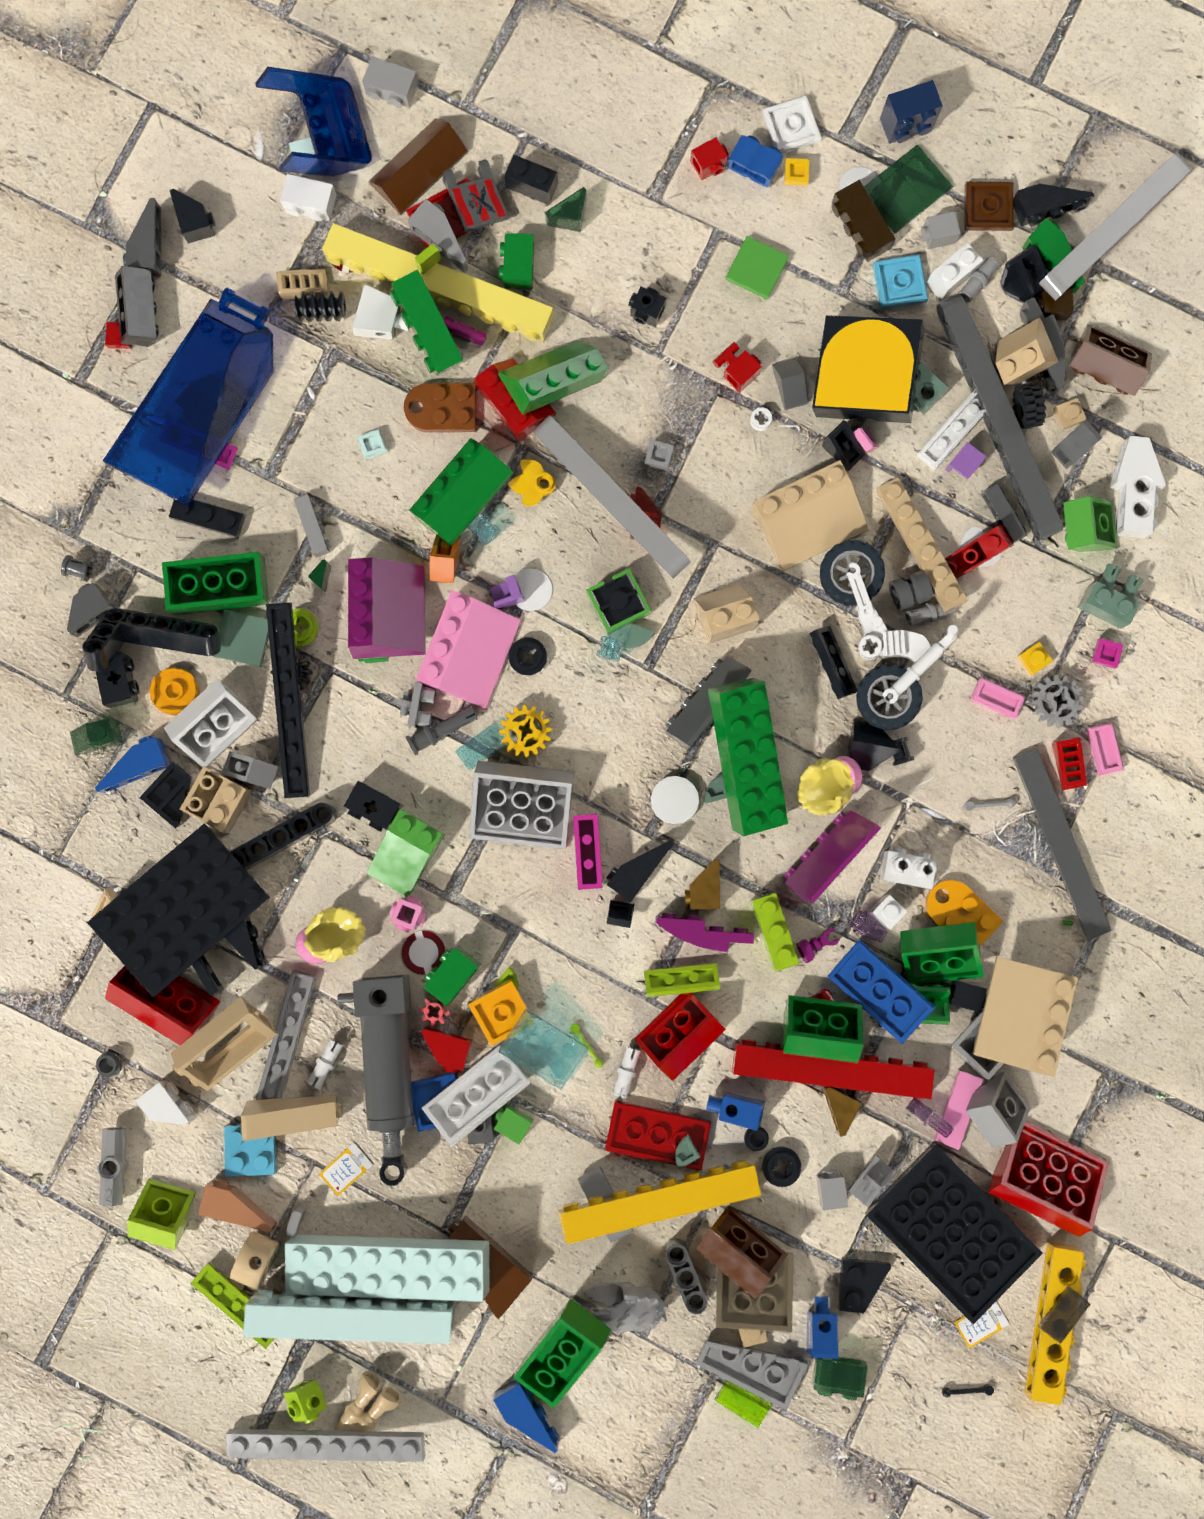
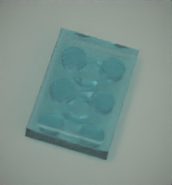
(543, 1049)

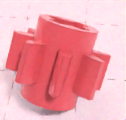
(434, 1018)

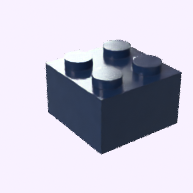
(911, 112)

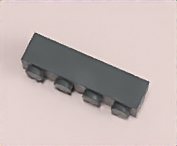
(1003, 513)

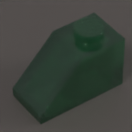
(96, 736)

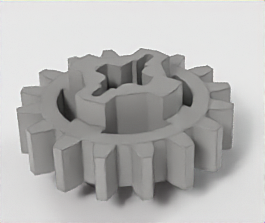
(1067, 703)

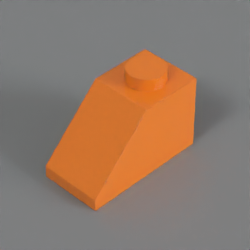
(444, 560)

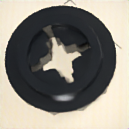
(539, 657)
(792, 1171)

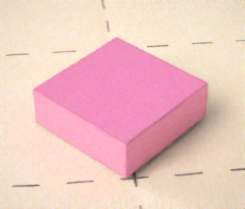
(866, 439)

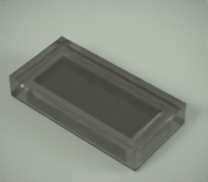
(1064, 1314)

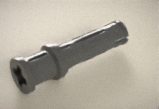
(429, 736)

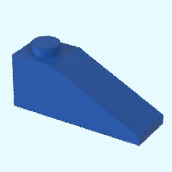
(137, 763)

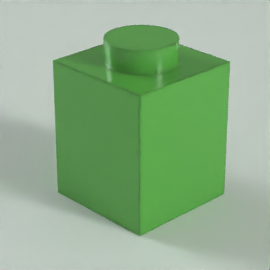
(512, 1123)

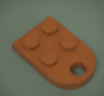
(445, 407)

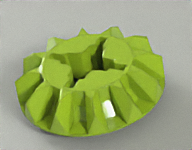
(309, 620)

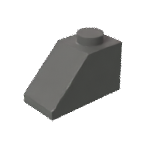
(87, 608)

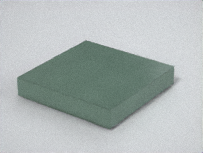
(243, 638)

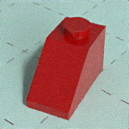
(448, 1048)

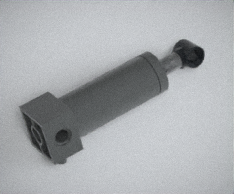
(385, 1062)

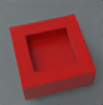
(112, 336)

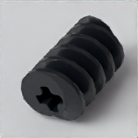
(320, 307)

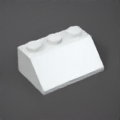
(210, 723)

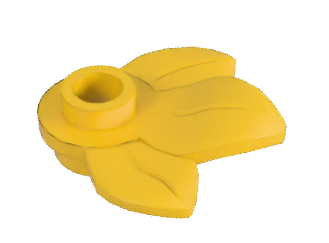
(529, 483)

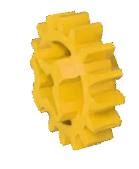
(514, 727)

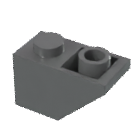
(1077, 444)

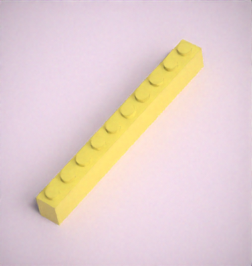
(444, 284)

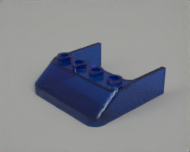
(331, 122)

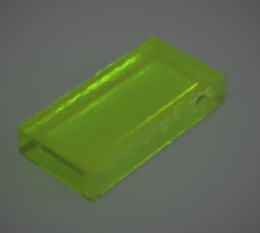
(743, 1403)

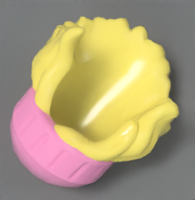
(829, 785)
(330, 936)

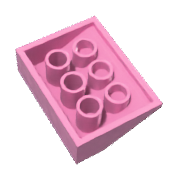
(468, 649)

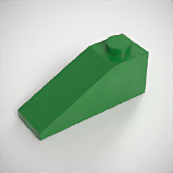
(1052, 247)

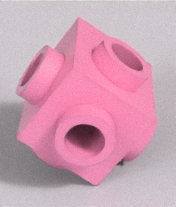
(399, 916)

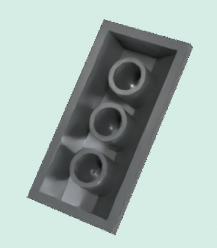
(697, 710)

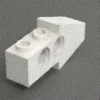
(1136, 465)

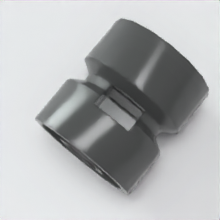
(914, 589)

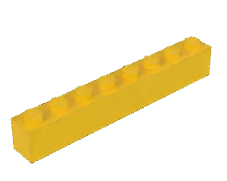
(658, 1202)

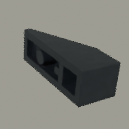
(634, 873)

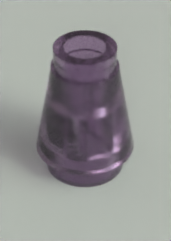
(867, 926)

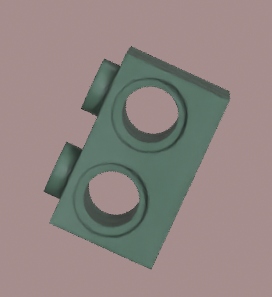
(927, 382)

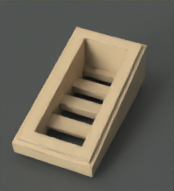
(294, 275)

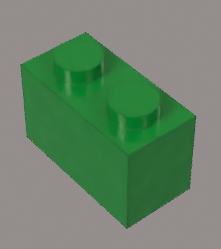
(518, 261)

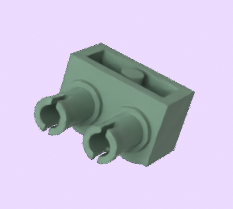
(1109, 604)

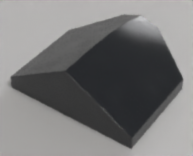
(1023, 274)

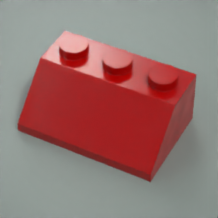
(500, 400)
(679, 1035)

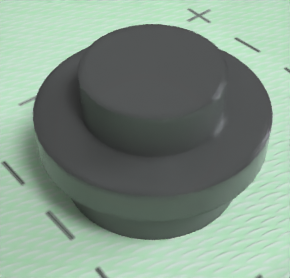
(108, 1064)

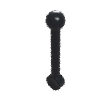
(987, 1389)

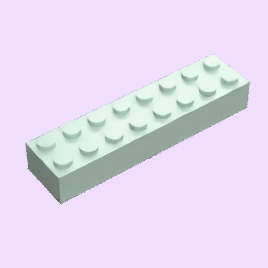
(387, 1267)
(348, 1318)

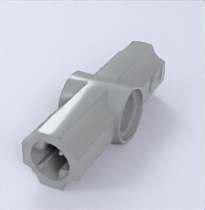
(112, 1182)

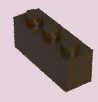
(862, 221)

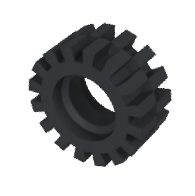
(1029, 405)

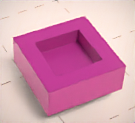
(1107, 653)

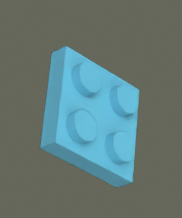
(248, 1156)

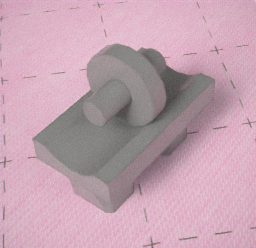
(420, 695)
(871, 1181)

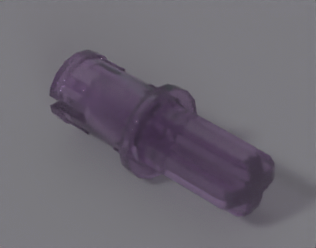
(929, 1117)

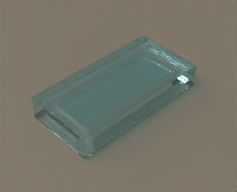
(481, 747)

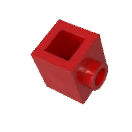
(709, 158)

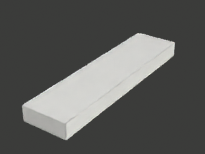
(951, 432)

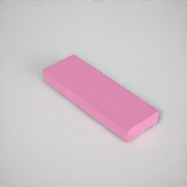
(955, 1109)

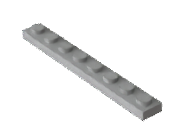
(326, 1445)

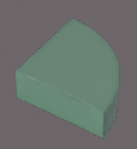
(637, 636)
(715, 790)
(686, 1152)

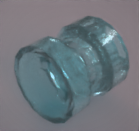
(484, 529)

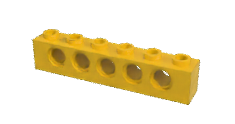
(1037, 1387)

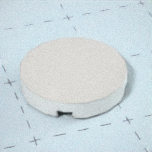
(674, 800)

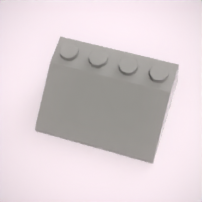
(521, 804)

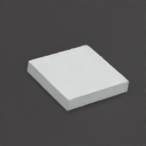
(791, 125)

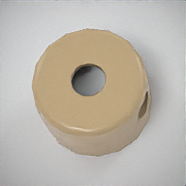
(245, 1267)

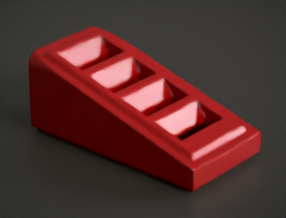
(1059, 756)

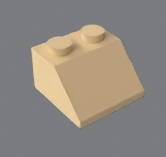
(1024, 353)

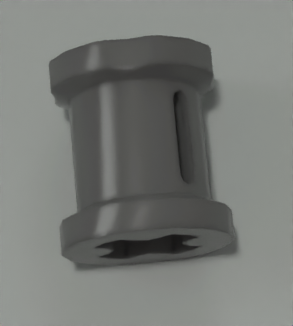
(76, 568)

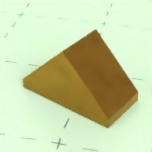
(842, 1109)

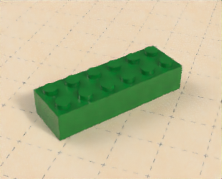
(748, 756)

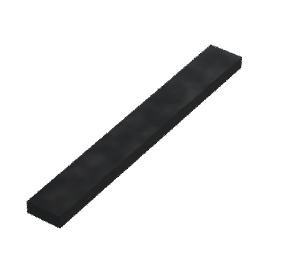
(288, 700)

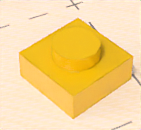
(796, 172)
(1035, 658)

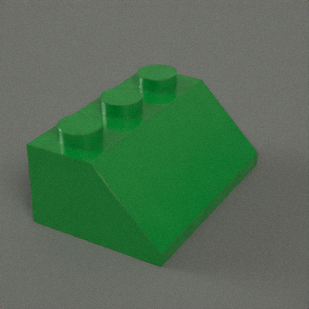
(941, 953)

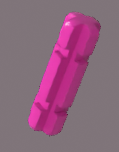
(465, 332)

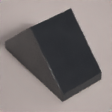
(843, 446)

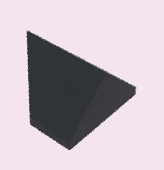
(870, 745)

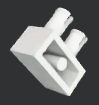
(908, 869)

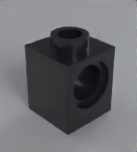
(967, 996)

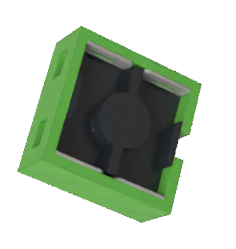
(618, 601)

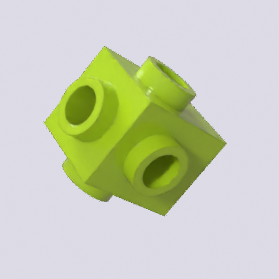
(305, 1401)

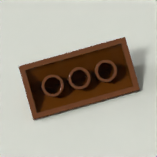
(419, 165)

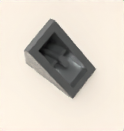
(791, 383)

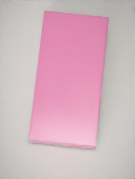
(997, 698)
(1105, 749)

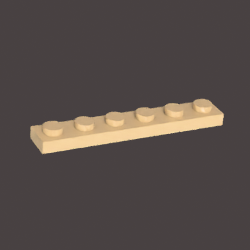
(921, 545)

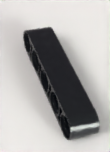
(292, 833)

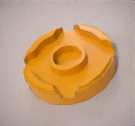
(173, 690)

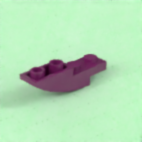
(693, 931)

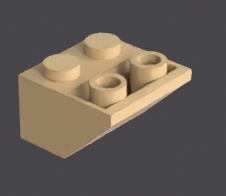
(216, 800)

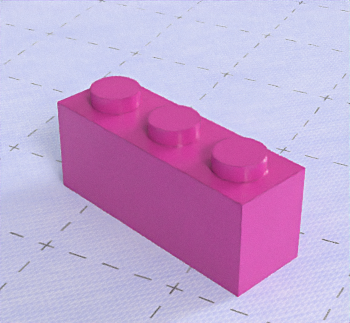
(587, 851)

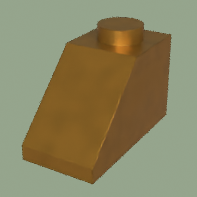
(705, 888)

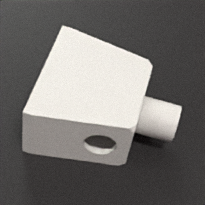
(377, 315)

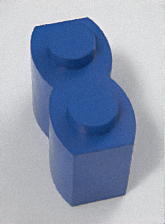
(755, 160)

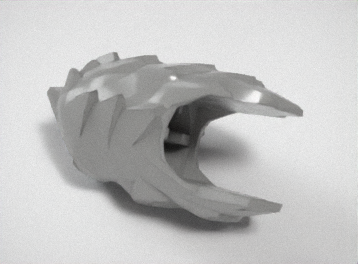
(632, 1306)

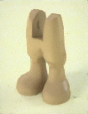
(354, 1412)

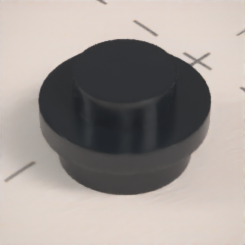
(757, 1139)

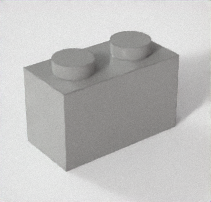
(390, 82)

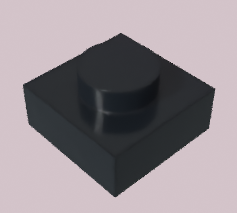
(620, 914)

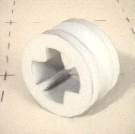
(767, 415)

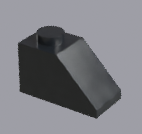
(192, 217)

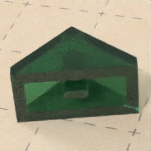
(569, 212)

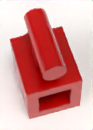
(740, 369)

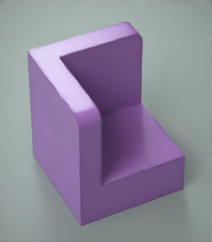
(966, 461)
(507, 593)

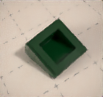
(321, 574)

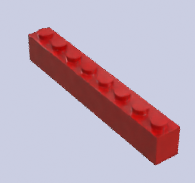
(867, 1075)

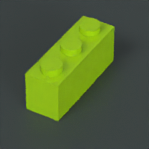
(774, 932)

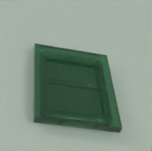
(907, 188)

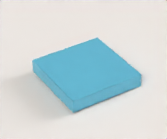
(900, 282)

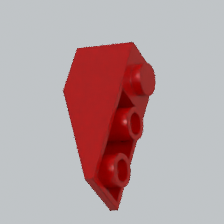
(979, 551)

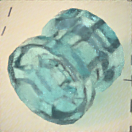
(610, 649)

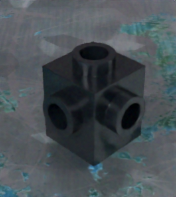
(647, 306)

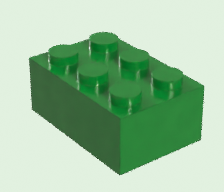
(823, 1029)

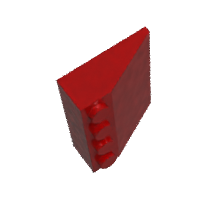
(1051, 1179)

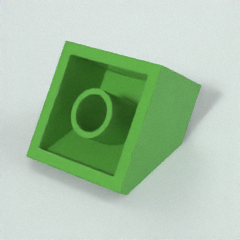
(1090, 524)

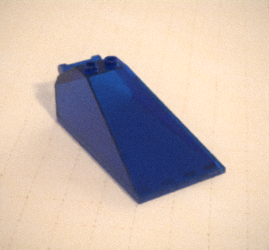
(197, 400)

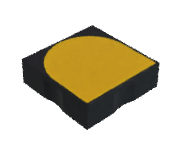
(868, 368)

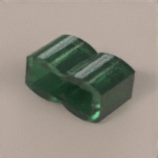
(840, 1376)

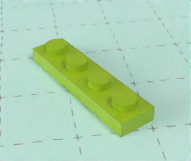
(225, 1296)

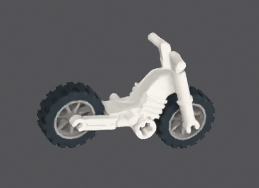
(888, 643)

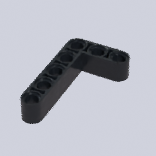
(148, 630)

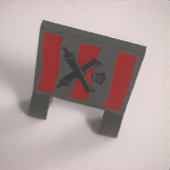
(478, 200)

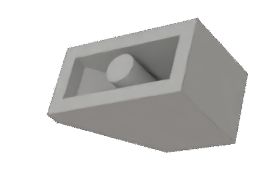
(250, 770)

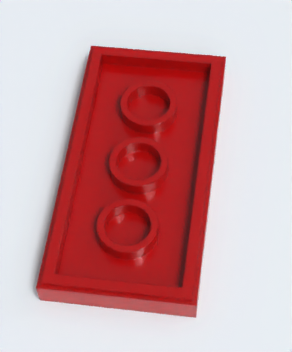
(655, 1133)

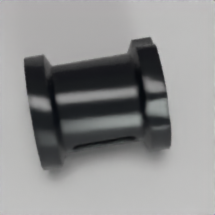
(904, 755)

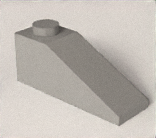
(433, 227)

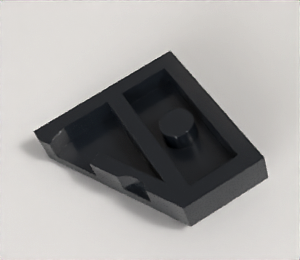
(168, 793)
(860, 1283)

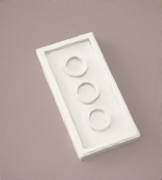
(475, 1096)

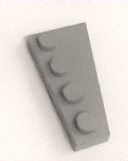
(757, 1371)

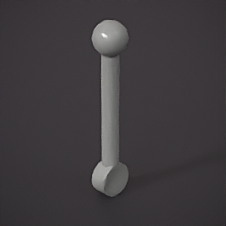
(969, 805)

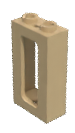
(232, 1053)

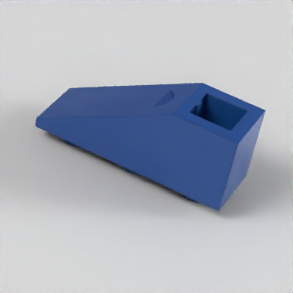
(523, 1414)

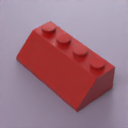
(174, 1012)

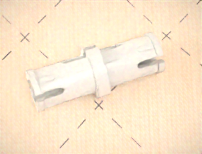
(325, 1063)
(626, 1072)

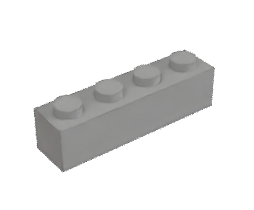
(310, 522)

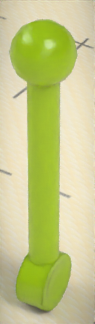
(575, 1028)

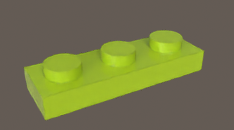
(681, 980)

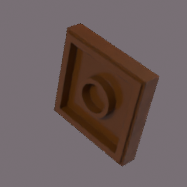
(988, 206)

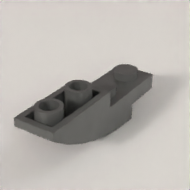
(1054, 375)

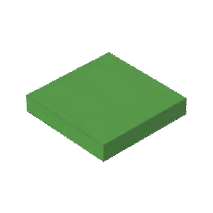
(757, 267)

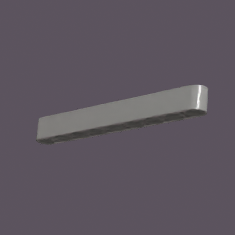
(1115, 226)
(612, 497)

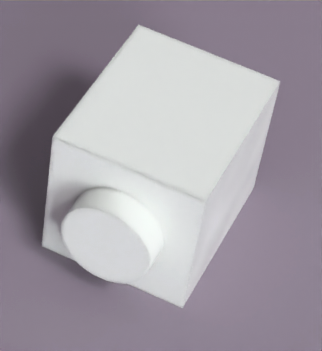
(887, 912)

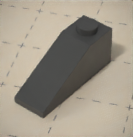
(144, 244)

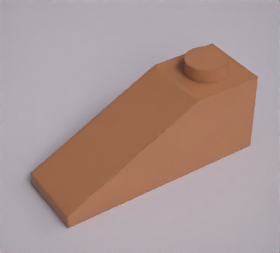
(233, 1206)

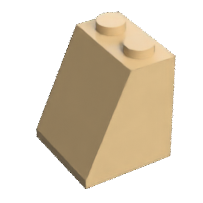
(726, 613)

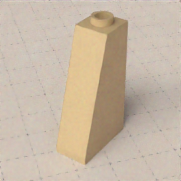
(289, 1115)

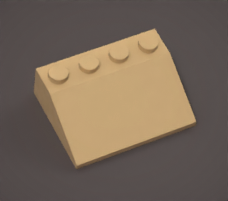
(810, 515)
(1025, 1016)

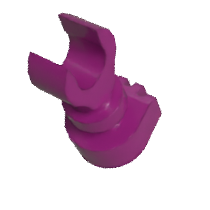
(806, 948)

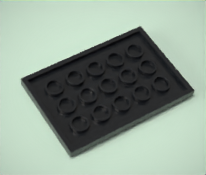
(178, 910)
(953, 1233)

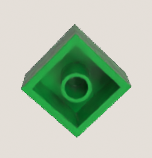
(452, 974)

